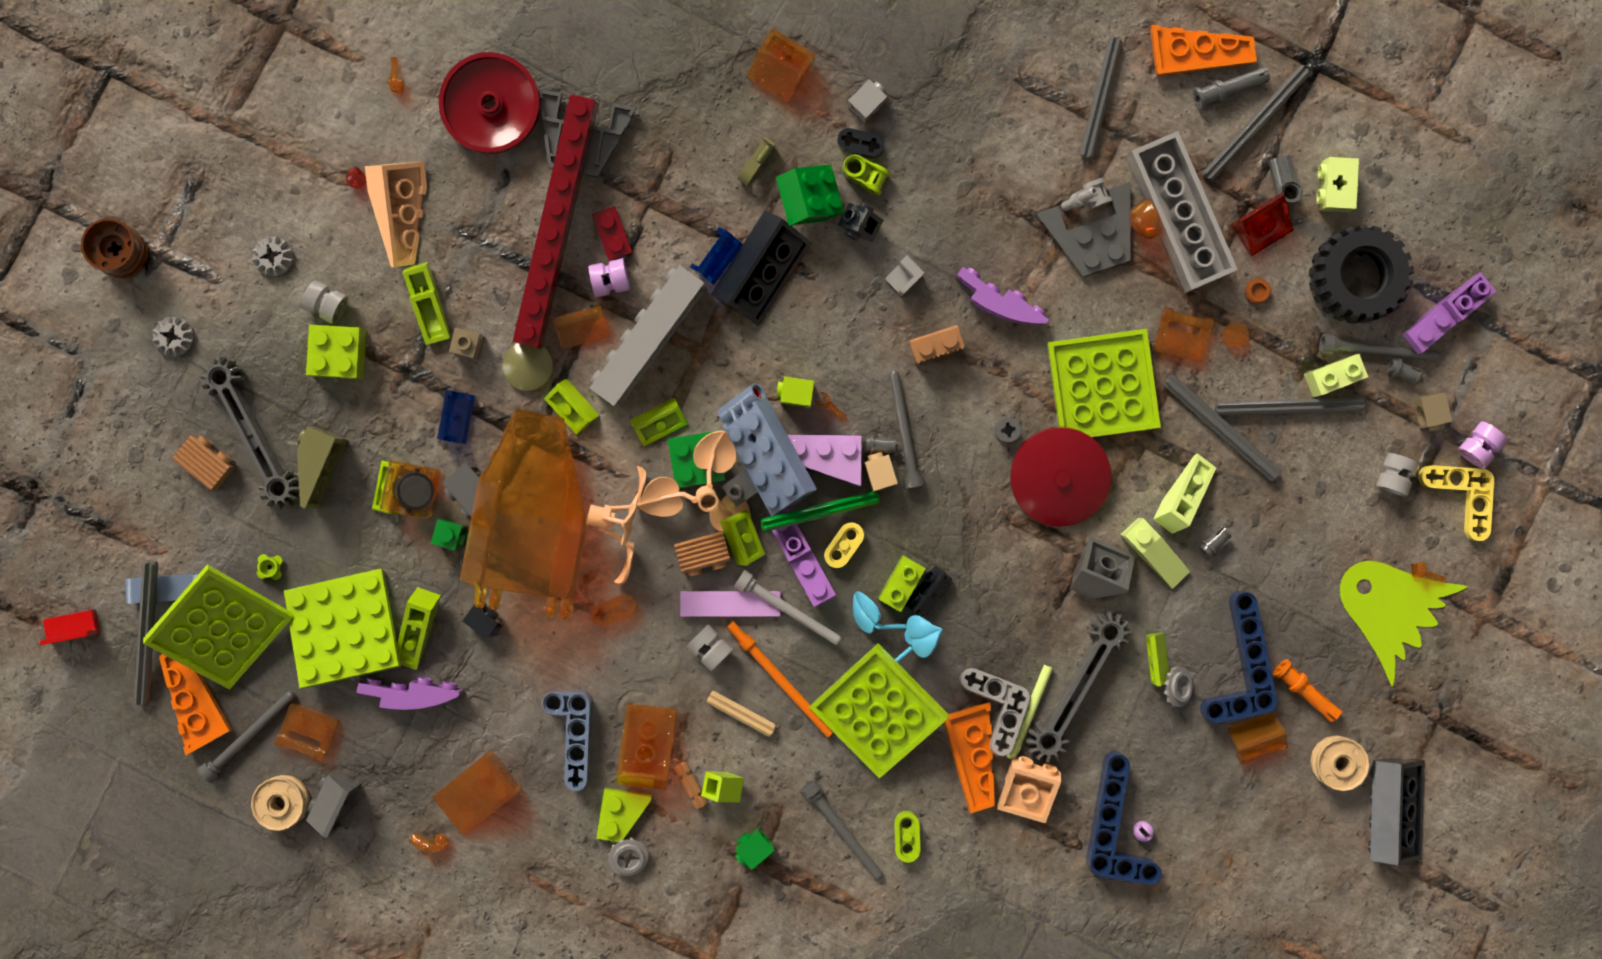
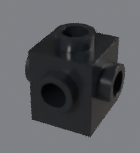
(860, 222)

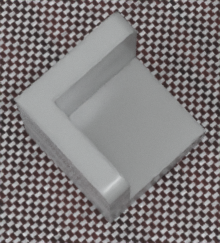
(904, 275)

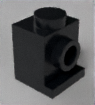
(484, 621)

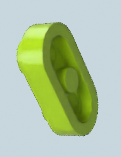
(907, 835)

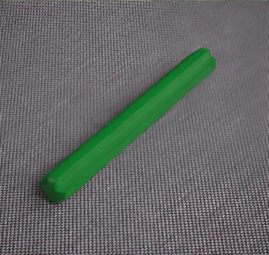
(819, 511)

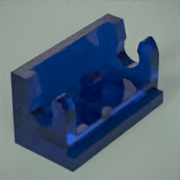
(718, 257)
(456, 417)

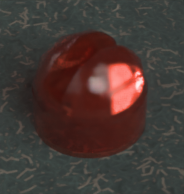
(355, 178)

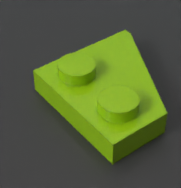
(620, 812)

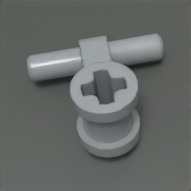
(1092, 193)

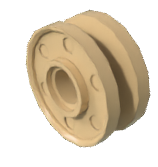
(1353, 769)
(266, 808)

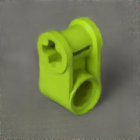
(867, 174)

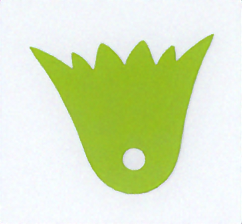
(1392, 608)

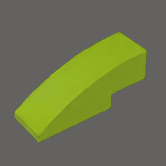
(426, 303)

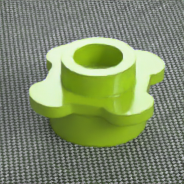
(263, 570)

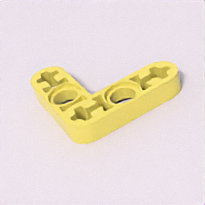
(1473, 492)

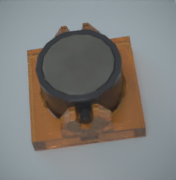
(412, 489)

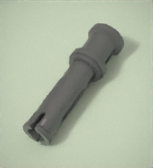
(1220, 90)

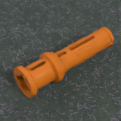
(1299, 684)

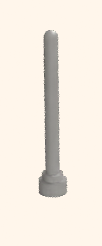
(748, 584)

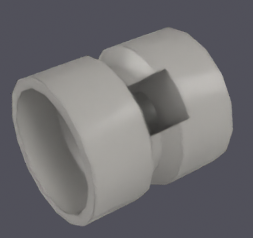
(322, 301)
(1397, 474)
(709, 657)

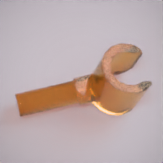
(395, 84)
(830, 406)
(1419, 570)

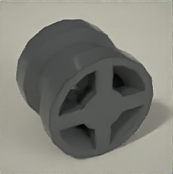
(1004, 428)

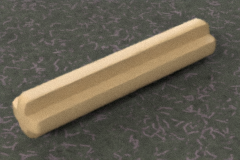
(741, 713)

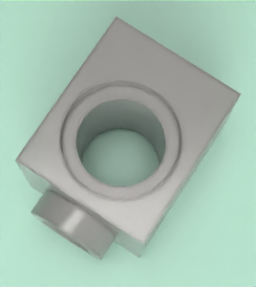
(867, 100)

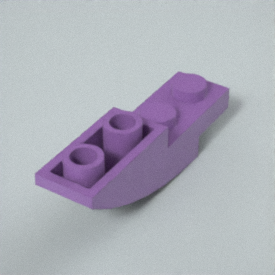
(1009, 307)
(1448, 312)
(804, 564)
(421, 693)

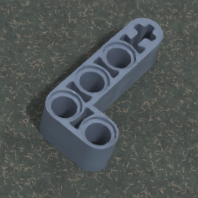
(168, 587)
(572, 738)

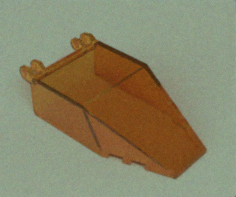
(527, 517)

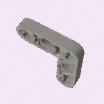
(1005, 699)

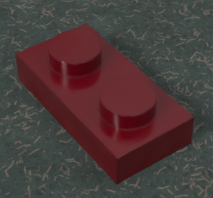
(612, 233)

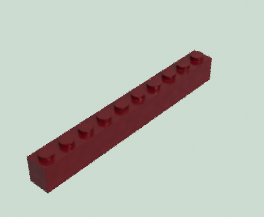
(556, 221)

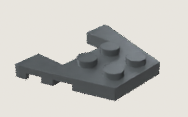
(602, 141)
(1098, 243)

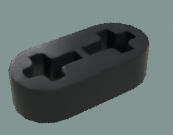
(861, 137)

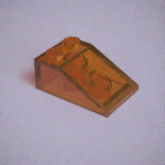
(646, 746)
(477, 792)

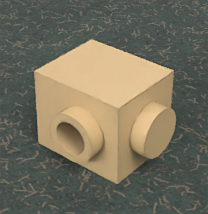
(880, 471)

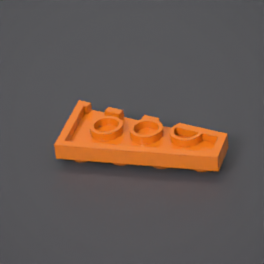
(1192, 51)
(194, 704)
(969, 740)

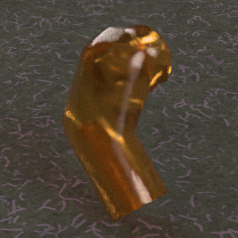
(426, 845)

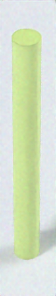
(1031, 709)

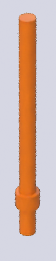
(746, 642)

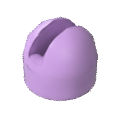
(1148, 828)

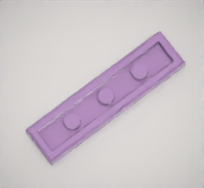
(725, 604)

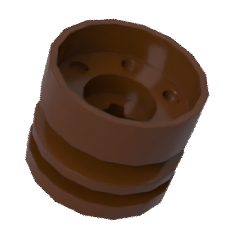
(104, 240)

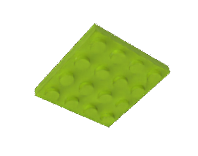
(1104, 383)
(217, 627)
(342, 628)
(879, 711)

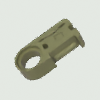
(757, 161)

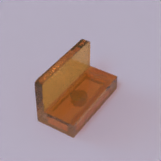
(581, 327)
(1258, 737)

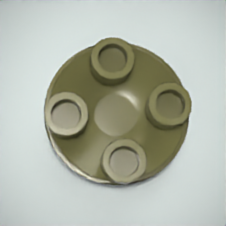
(527, 367)

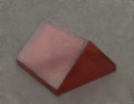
(1264, 225)

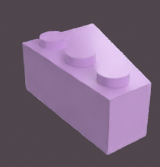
(831, 455)

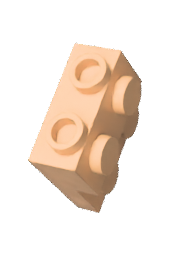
(1029, 789)

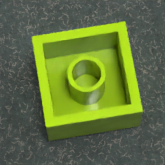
(336, 352)

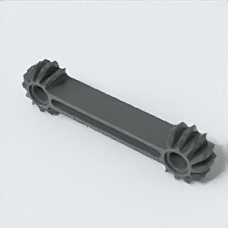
(250, 432)
(1078, 687)

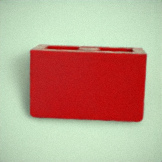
(70, 627)

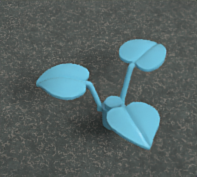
(919, 634)

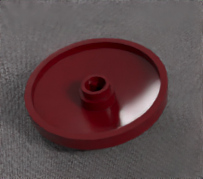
(489, 103)
(1060, 476)

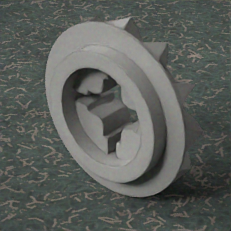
(281, 262)
(176, 347)
(1178, 693)
(634, 864)

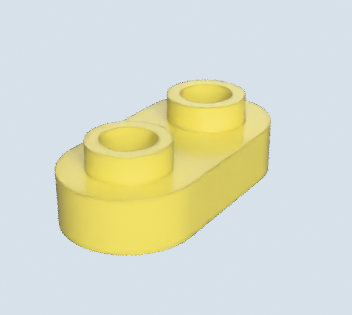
(844, 545)

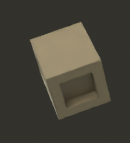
(466, 343)
(1432, 411)

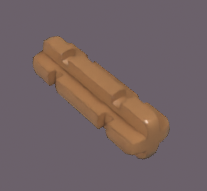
(690, 785)

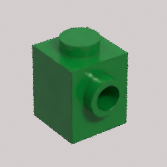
(449, 534)
(753, 848)

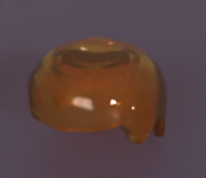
(1144, 218)

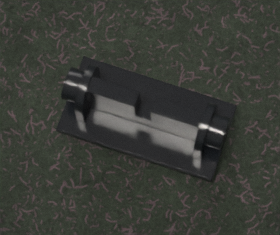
(935, 582)

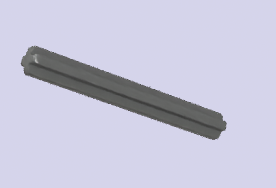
(1100, 98)

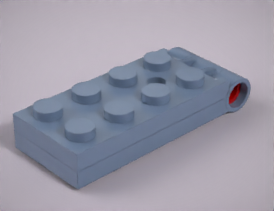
(765, 450)

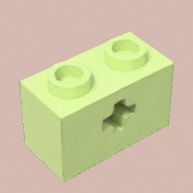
(1346, 175)
(1336, 375)

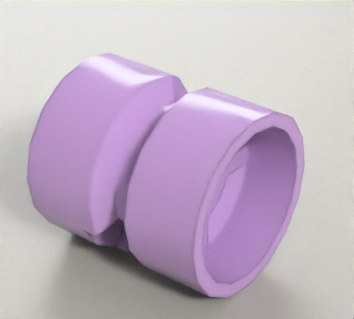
(618, 277)
(1483, 436)

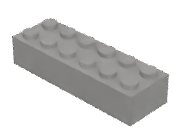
(1183, 212)
(648, 337)

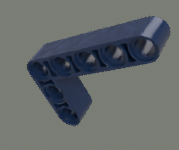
(1249, 666)
(1111, 826)

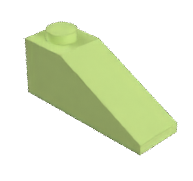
(1185, 495)
(1155, 552)

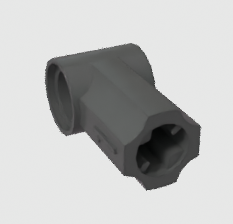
(1285, 178)

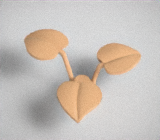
(711, 453)
(603, 517)

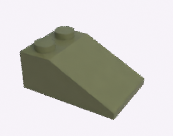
(317, 461)

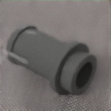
(1404, 371)
(877, 445)
(1215, 541)

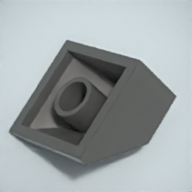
(1102, 570)

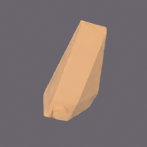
(396, 201)

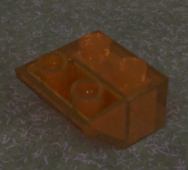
(781, 65)

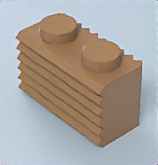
(936, 345)
(204, 462)
(703, 552)

